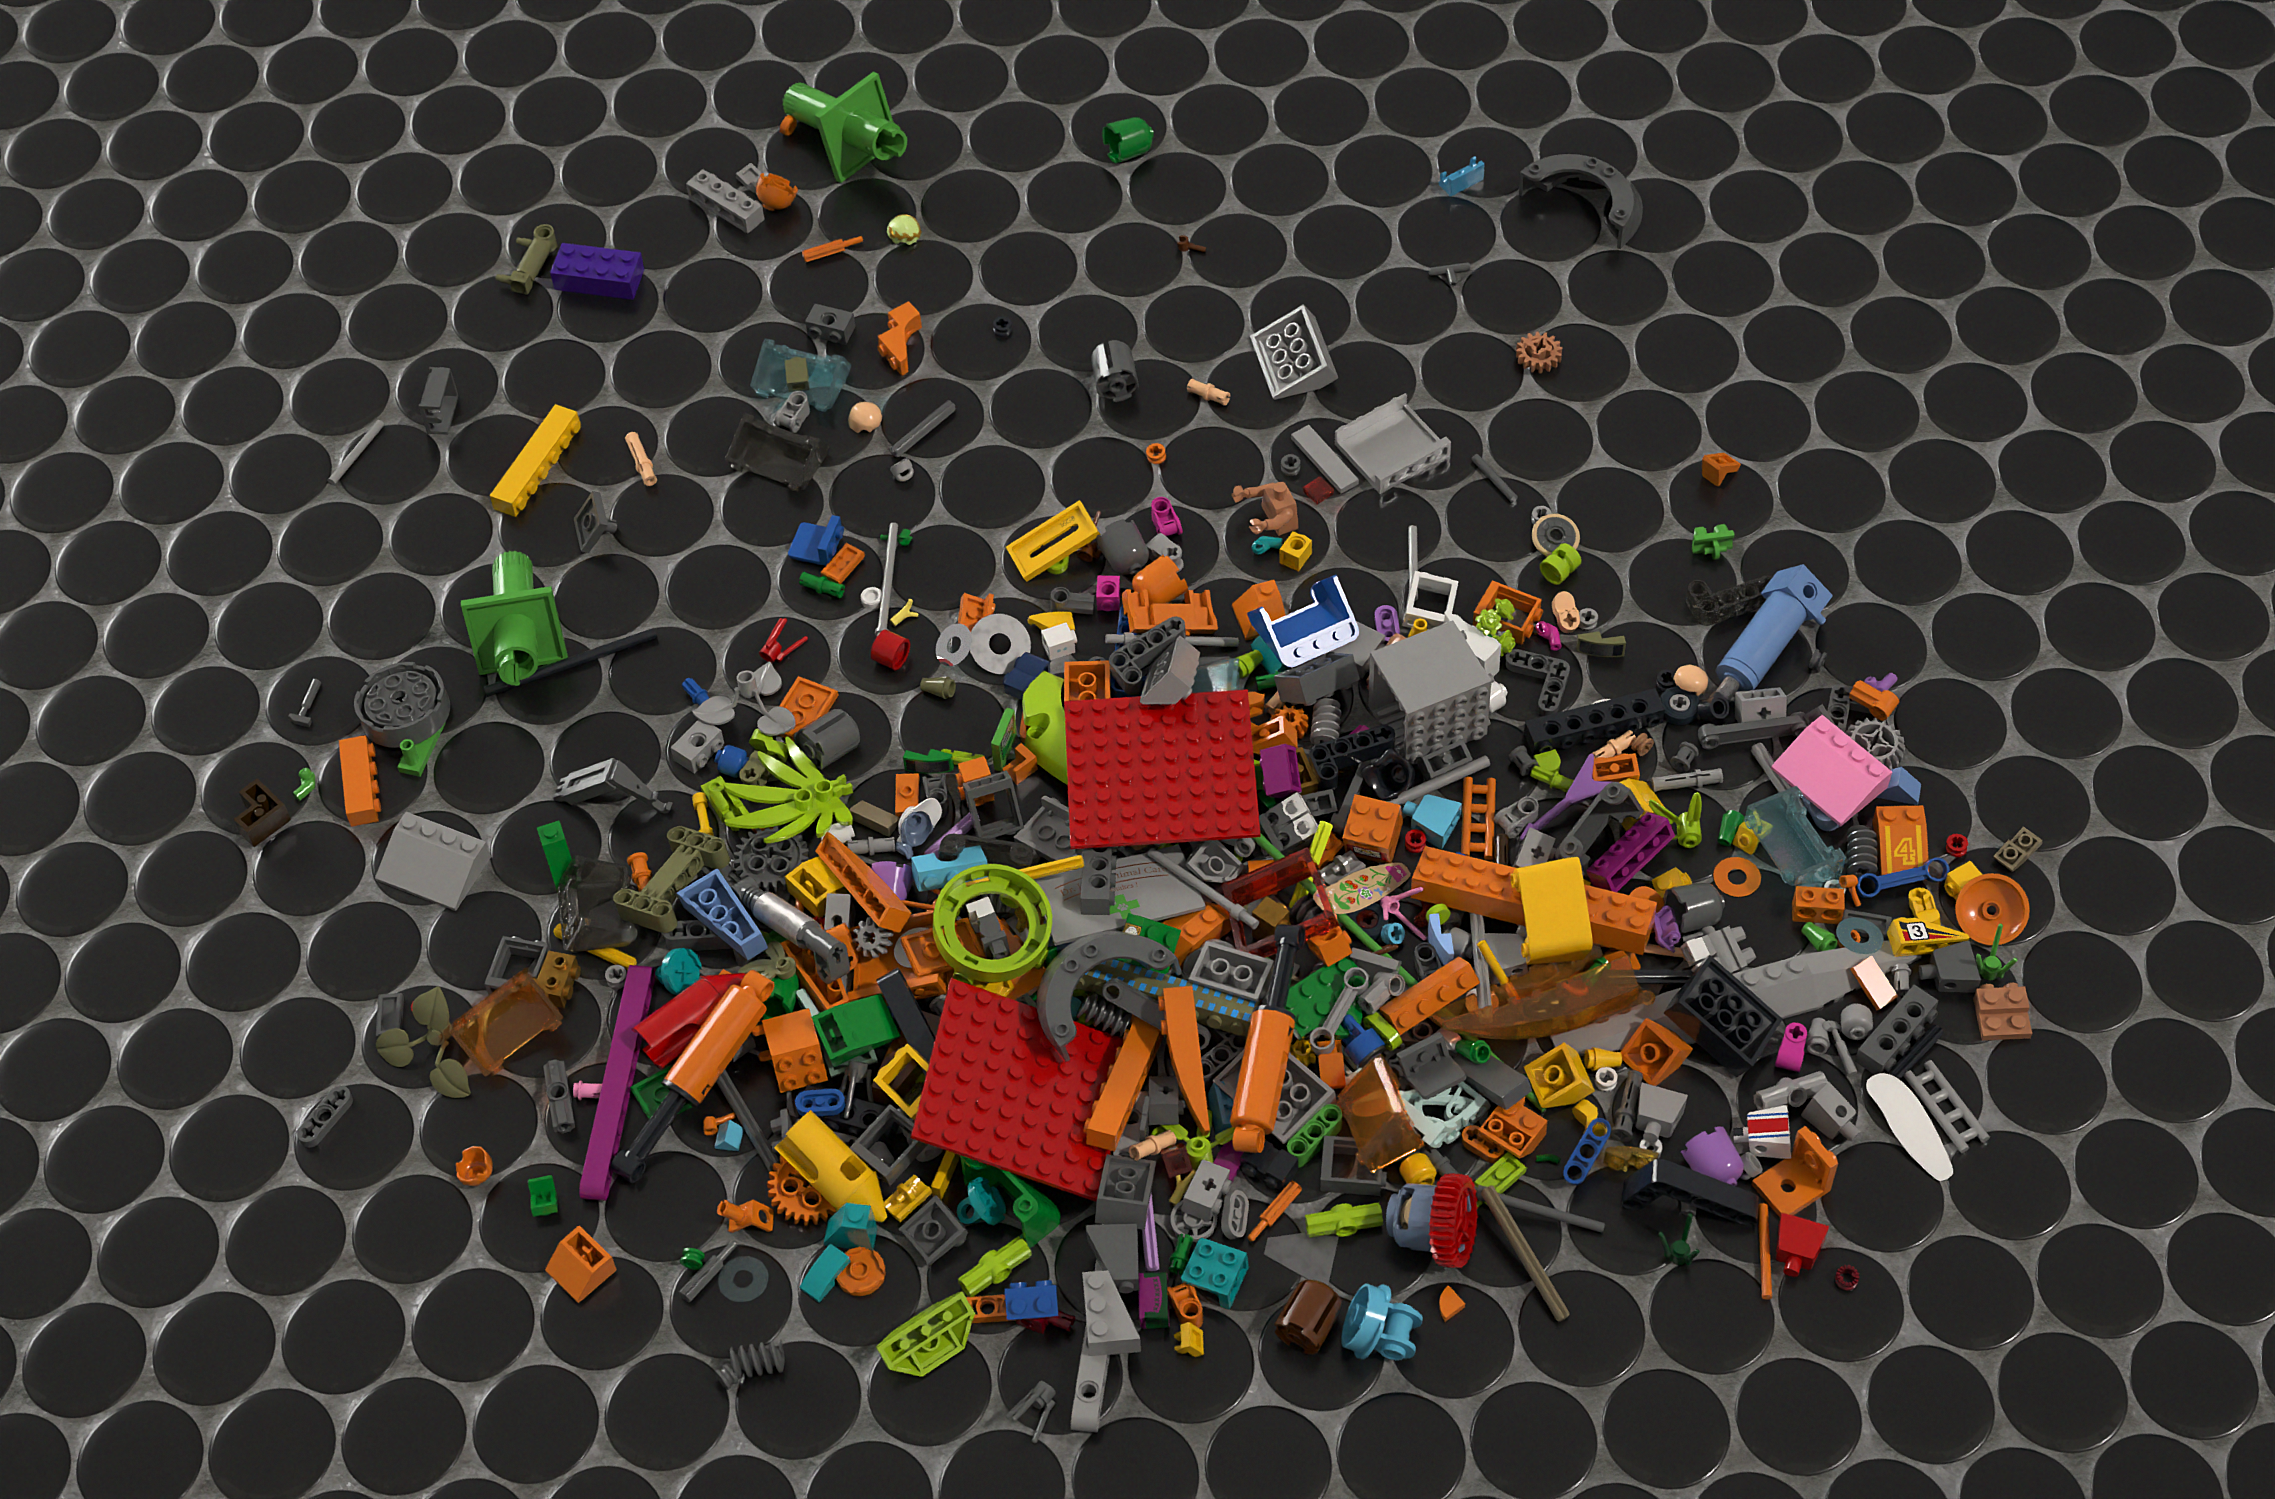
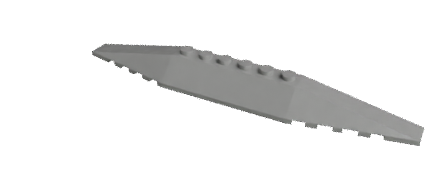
(1785, 986)

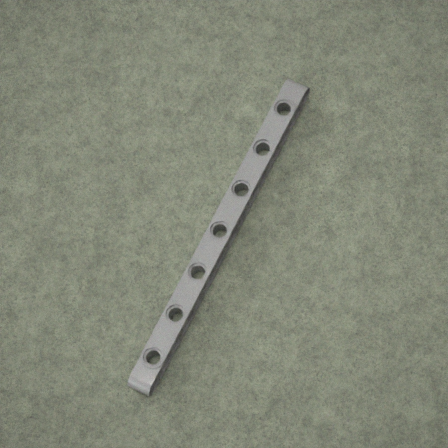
(1094, 1369)

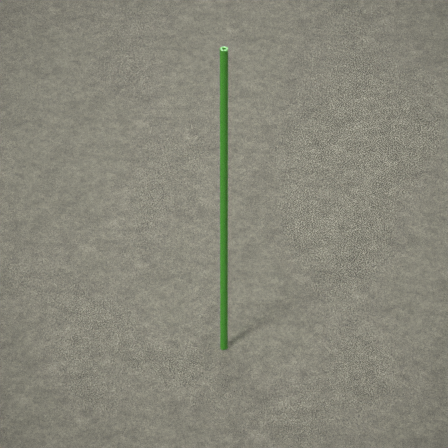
(1367, 941)

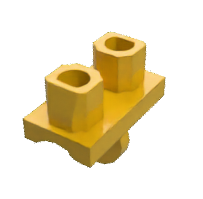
(907, 1198)

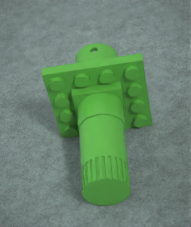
(851, 126)
(516, 625)

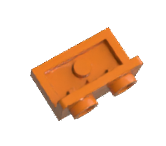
(974, 609)

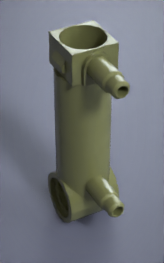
(534, 258)

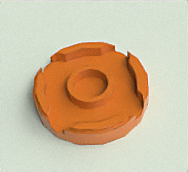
(863, 1273)

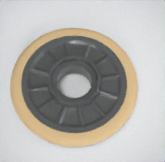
(1557, 523)

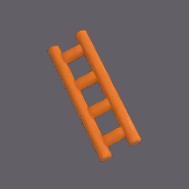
(1489, 810)

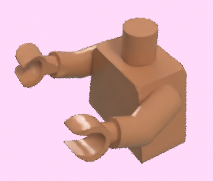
(1277, 504)

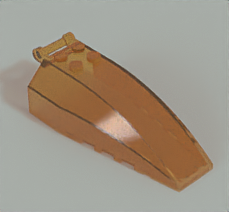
(1549, 1000)

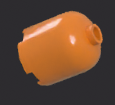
(1160, 581)

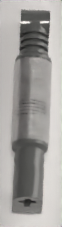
(797, 927)

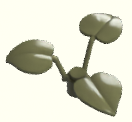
(395, 1048)

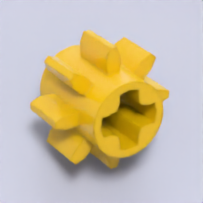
(1303, 1052)

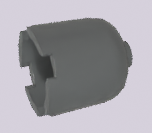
(1123, 547)
(1695, 906)

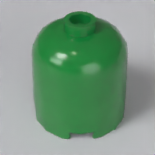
(1127, 138)
(783, 997)

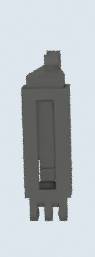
(605, 778)

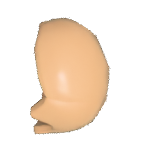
(864, 417)
(1691, 679)

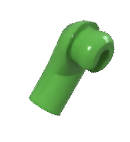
(307, 784)

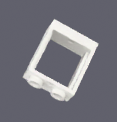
(1431, 583)

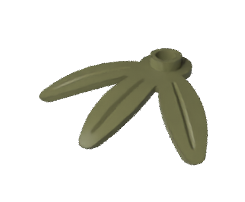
(778, 966)

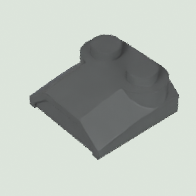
(934, 1230)

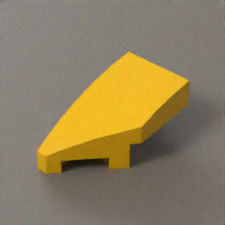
(1052, 619)

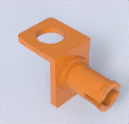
(746, 1215)

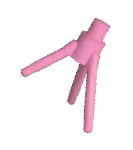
(1392, 905)

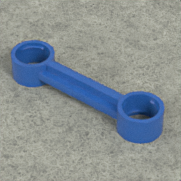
(1902, 877)

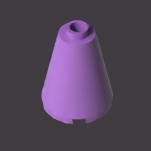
(895, 877)

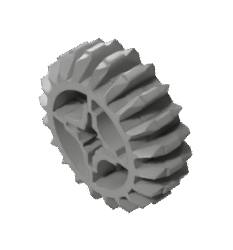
(1888, 743)

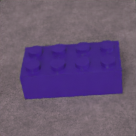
(597, 271)

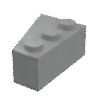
(1107, 1318)

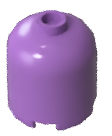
(1714, 1156)

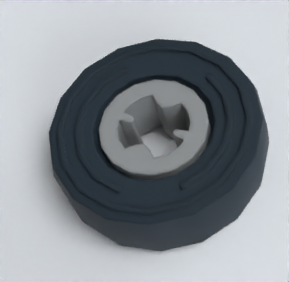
(1688, 710)

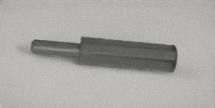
(706, 1273)

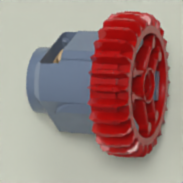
(1436, 1218)

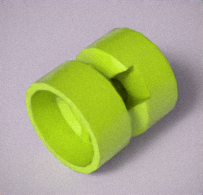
(1560, 563)

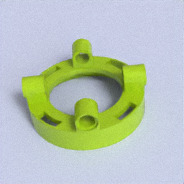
(1014, 890)

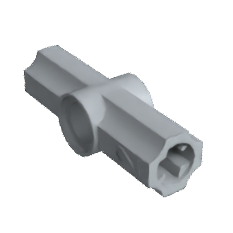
(1790, 1091)

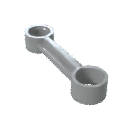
(1339, 1011)

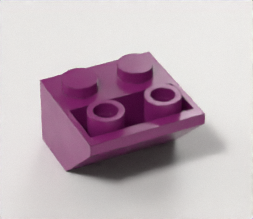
(1280, 771)

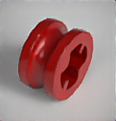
(1415, 834)
(1956, 838)

